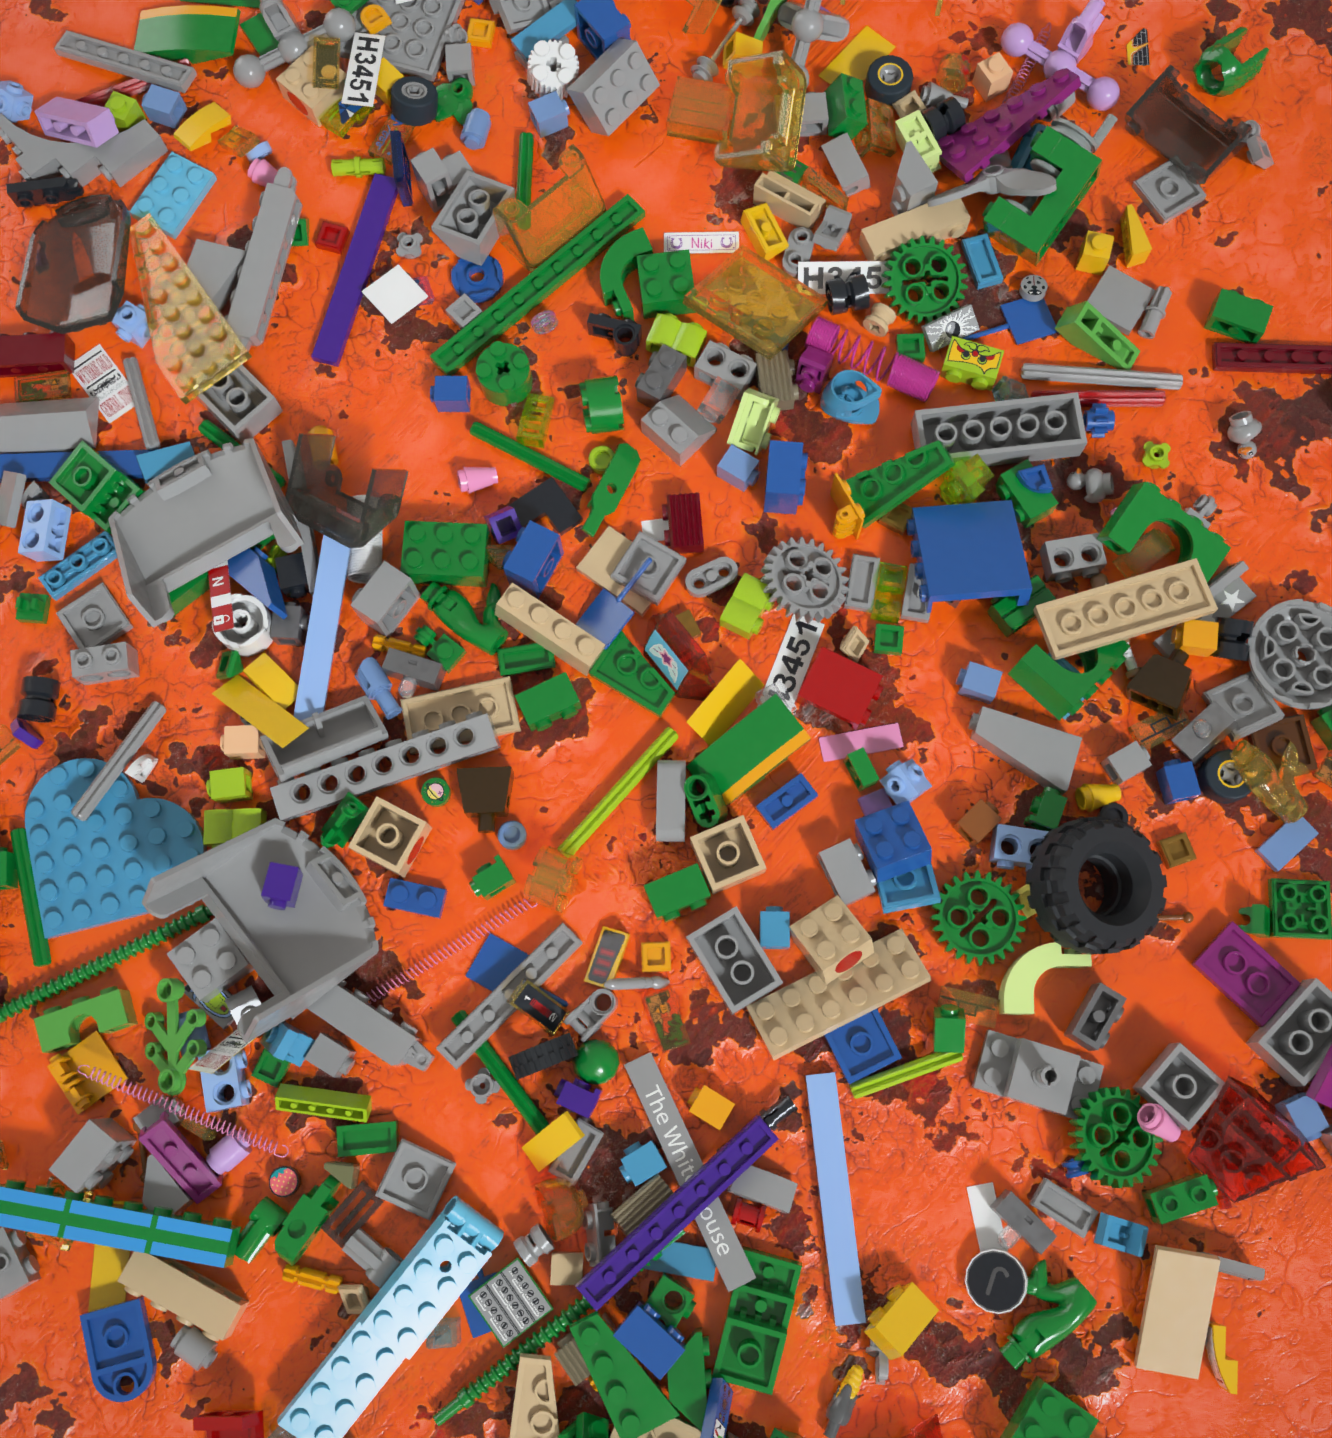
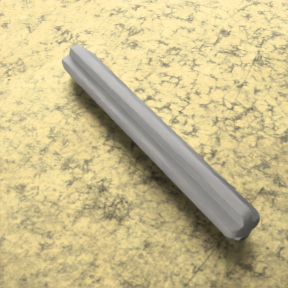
(118, 761)

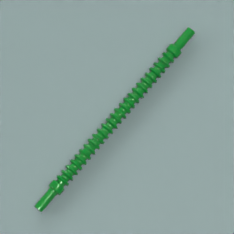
(202, 914)
(466, 1396)

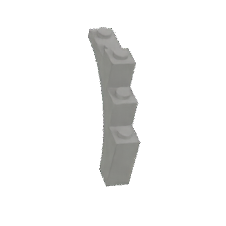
(116, 159)

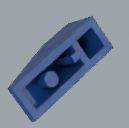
(258, 578)

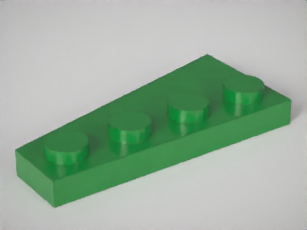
(898, 479)
(625, 1387)

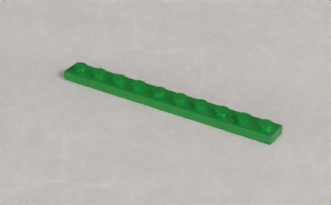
(537, 286)

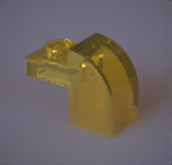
(1145, 554)

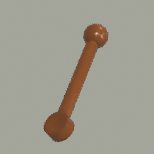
(1187, 917)
(143, 1154)

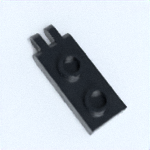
(44, 191)

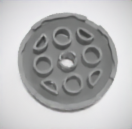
(1274, 653)

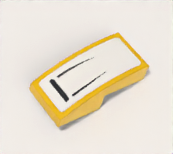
(1223, 1367)

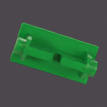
(343, 822)

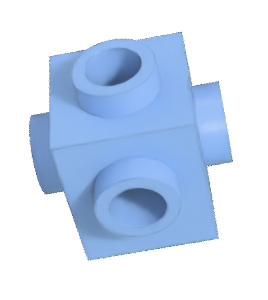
(15, 101)
(132, 324)
(905, 781)

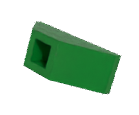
(690, 1379)

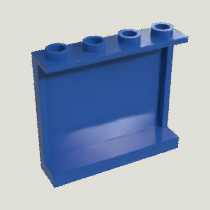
(968, 552)

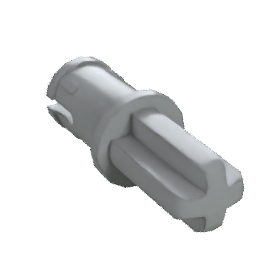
(1155, 312)

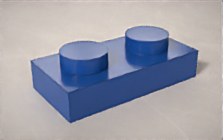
(786, 801)
(415, 898)

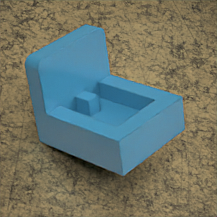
(1121, 1234)

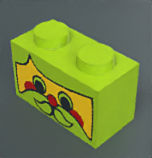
(971, 363)

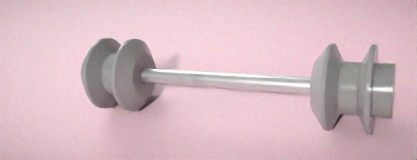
(744, 14)

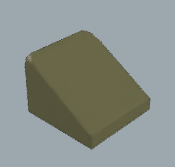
(345, 1172)

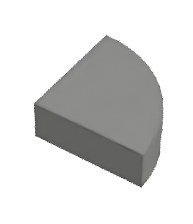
(33, 493)

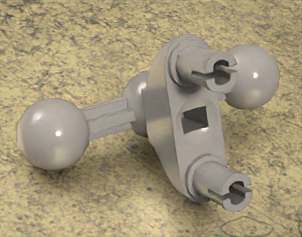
(809, 25)
(251, 70)

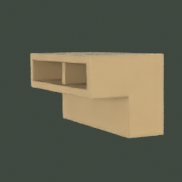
(788, 200)

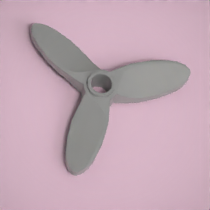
(1003, 179)

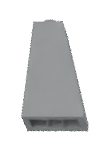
(216, 269)
(1027, 746)

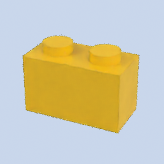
(900, 1320)

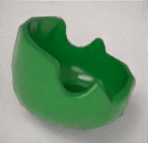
(596, 1062)

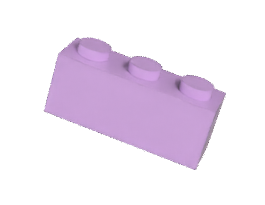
(77, 121)

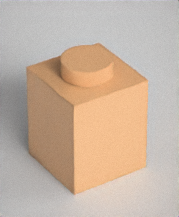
(992, 77)
(242, 742)

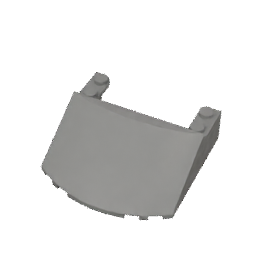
(197, 520)
(294, 949)

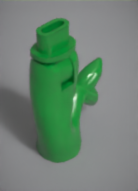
(460, 617)
(1048, 1327)

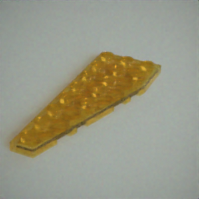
(185, 326)

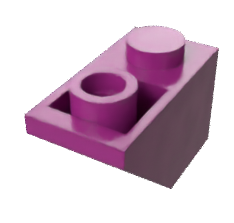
(813, 369)

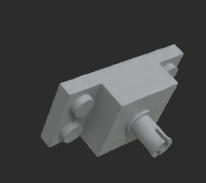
(1035, 1074)

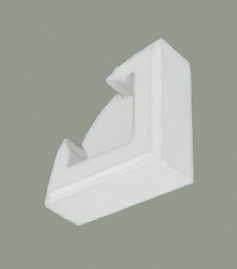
(142, 767)

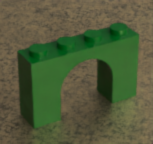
(1146, 505)
(1060, 688)

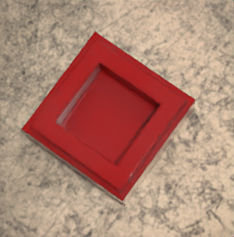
(332, 237)

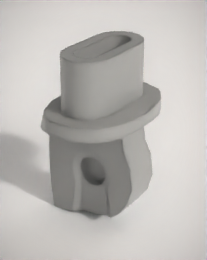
(881, 1363)

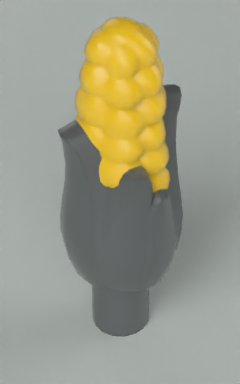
(843, 1401)

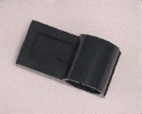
(614, 329)

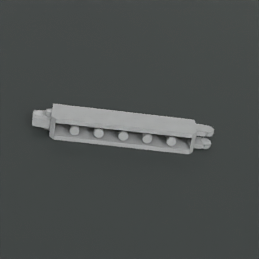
(265, 259)
(372, 1027)

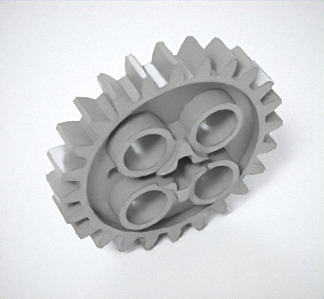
(804, 580)

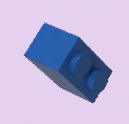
(650, 1339)

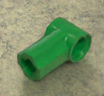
(264, 1223)

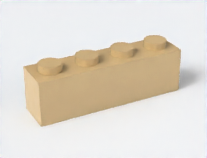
(938, 221)
(549, 629)
(184, 1293)

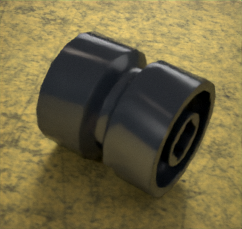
(944, 118)
(847, 294)
(1232, 638)
(38, 699)

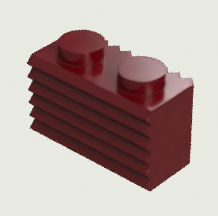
(685, 523)

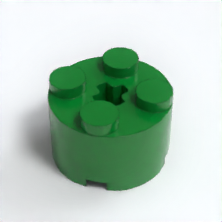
(504, 373)
(603, 404)

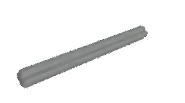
(1101, 376)

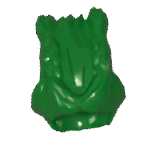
(1233, 72)

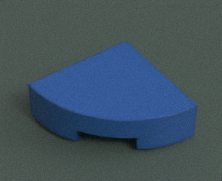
(1035, 479)

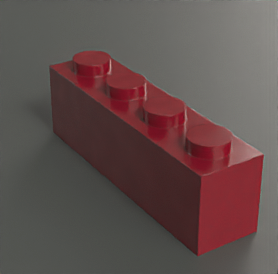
(35, 354)

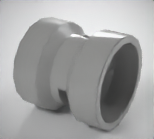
(533, 1245)

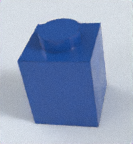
(451, 393)
(1178, 781)

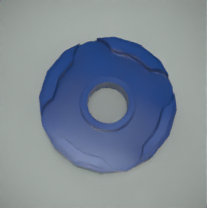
(482, 290)

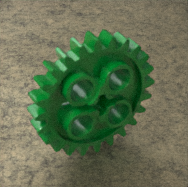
(921, 257)
(996, 937)
(1098, 1116)

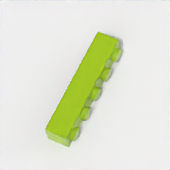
(323, 1102)

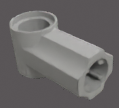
(372, 1257)

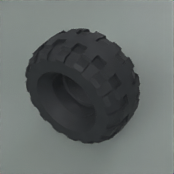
(1129, 877)

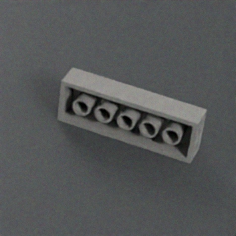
(1005, 429)

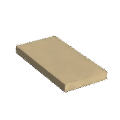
(438, 707)
(1176, 1312)

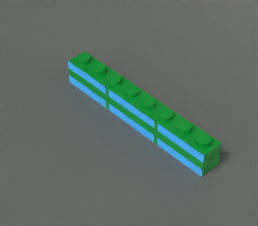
(118, 1225)

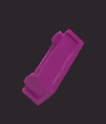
(180, 1158)

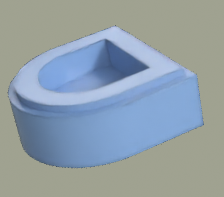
(259, 151)

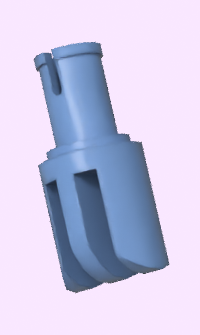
(377, 686)

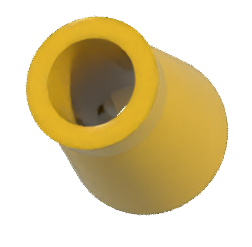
(1094, 796)

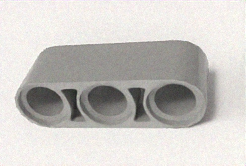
(670, 801)

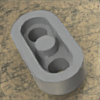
(797, 250)
(710, 577)

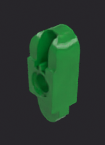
(306, 1219)

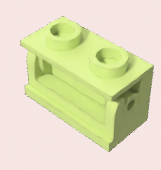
(916, 130)
(753, 421)

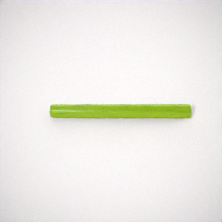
(619, 791)

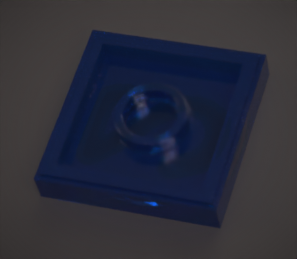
(401, 168)

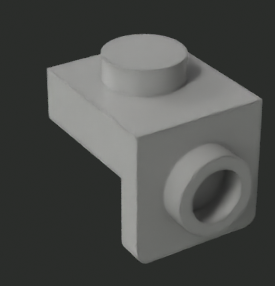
(833, 228)

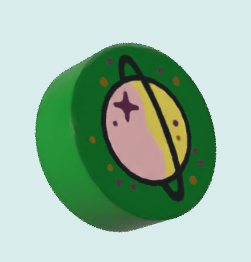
(436, 792)

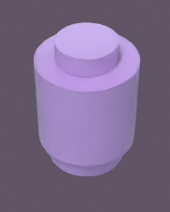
(228, 1152)

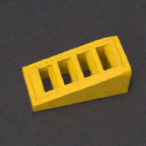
(1134, 238)

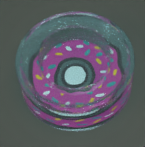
(544, 322)

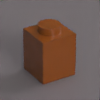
(978, 822)

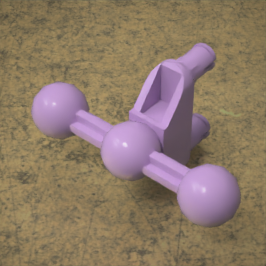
(1073, 46)

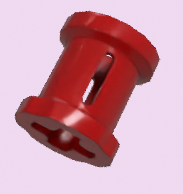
(748, 1215)

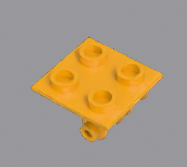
(850, 515)
(83, 1091)

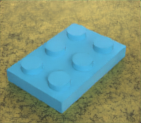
(174, 194)

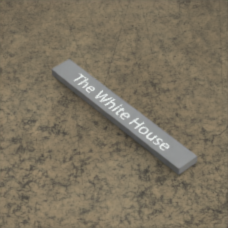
(684, 1162)

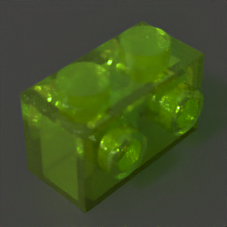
(965, 481)

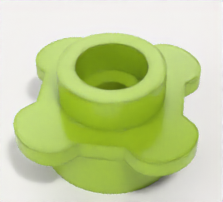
(1153, 462)

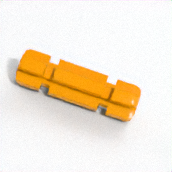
(382, 643)
(312, 1278)

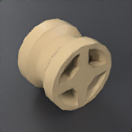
(879, 319)

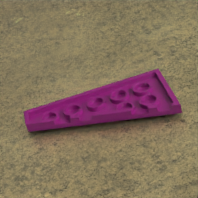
(1002, 127)

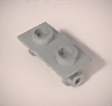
(596, 1221)

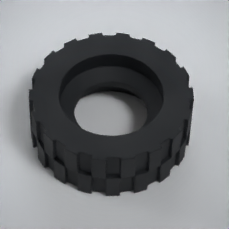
(543, 1056)

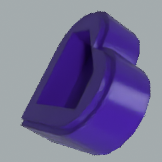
(26, 733)

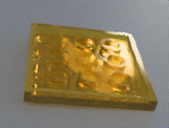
(755, 302)

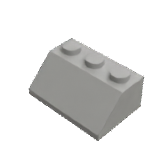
(468, 217)

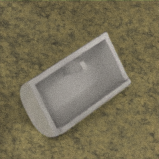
(329, 737)

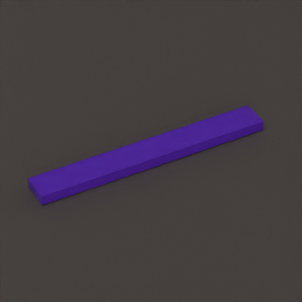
(355, 271)
(676, 1213)

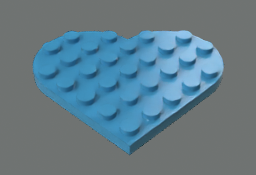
(100, 866)

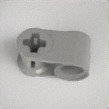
(591, 1015)

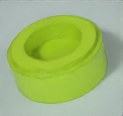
(600, 458)

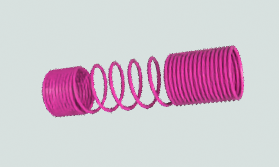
(905, 375)

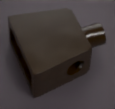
(1162, 684)
(486, 794)

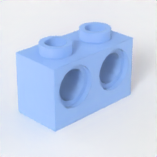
(44, 530)
(1021, 840)
(215, 1083)

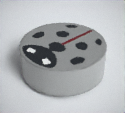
(1033, 288)

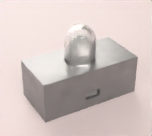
(412, 672)
(1204, 732)
(1020, 1224)

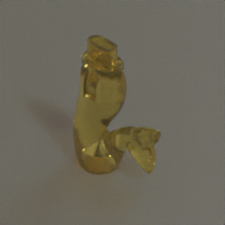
(1271, 787)

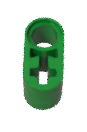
(701, 809)

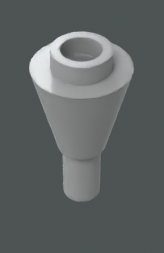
(934, 94)

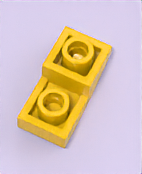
(198, 128)
(272, 680)
(553, 1141)

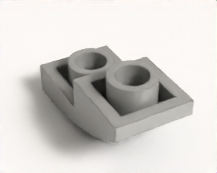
(765, 1188)

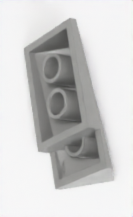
(48, 425)

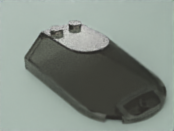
(76, 266)

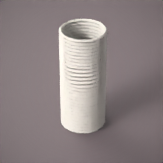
(366, 558)

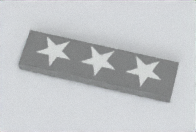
(1228, 601)

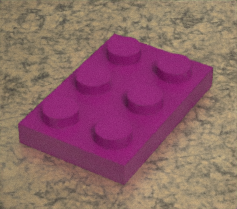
(1246, 974)

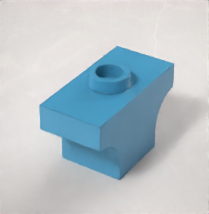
(287, 1043)

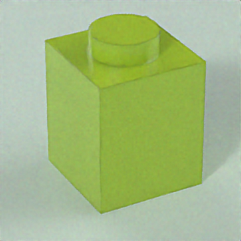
(125, 111)
(230, 785)

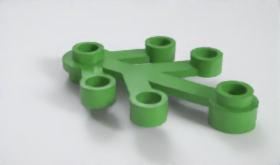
(172, 1072)

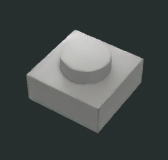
(463, 311)

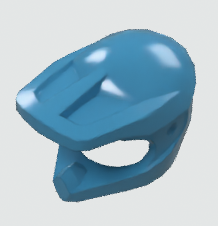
(848, 401)

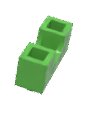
(60, 1027)

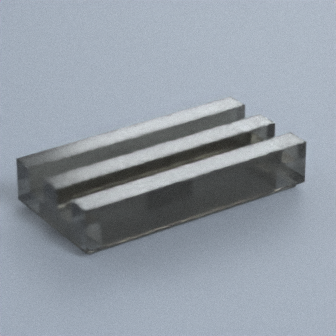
(370, 1194)

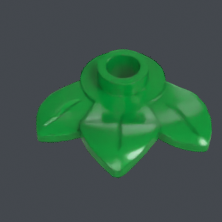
(454, 103)

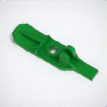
(617, 476)

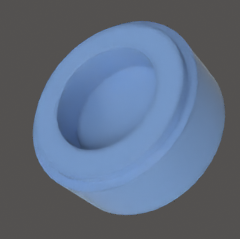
(512, 835)

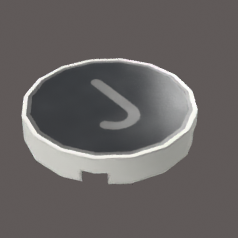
(996, 1281)

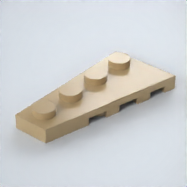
(534, 1399)

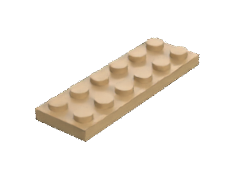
(1125, 609)
(814, 1009)

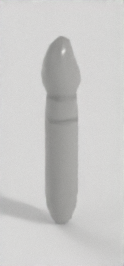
(654, 982)

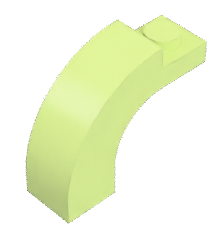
(1018, 983)

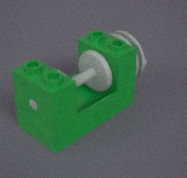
(1066, 155)

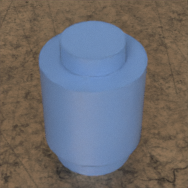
(476, 129)

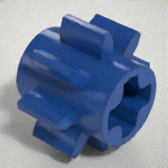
(1099, 420)

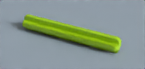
(903, 1073)

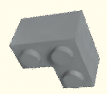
(438, 177)

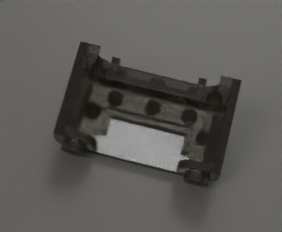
(1185, 128)

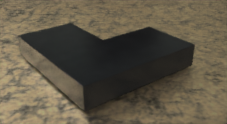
(547, 501)

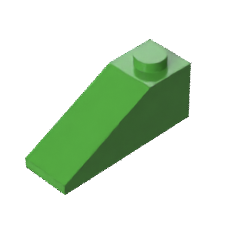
(1095, 335)

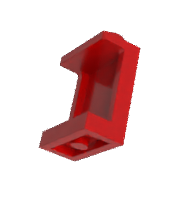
(840, 688)
(231, 1423)

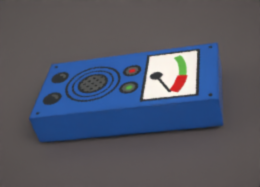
(717, 1409)

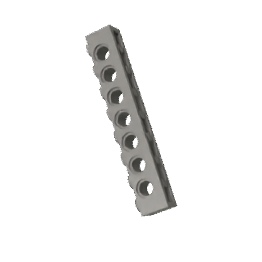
(291, 806)

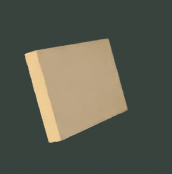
(602, 561)

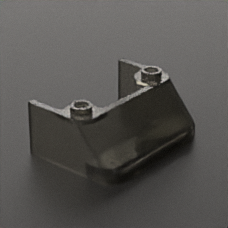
(320, 504)

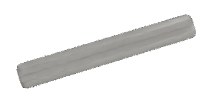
(141, 404)

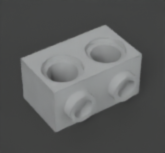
(730, 363)
(1070, 552)
(104, 663)

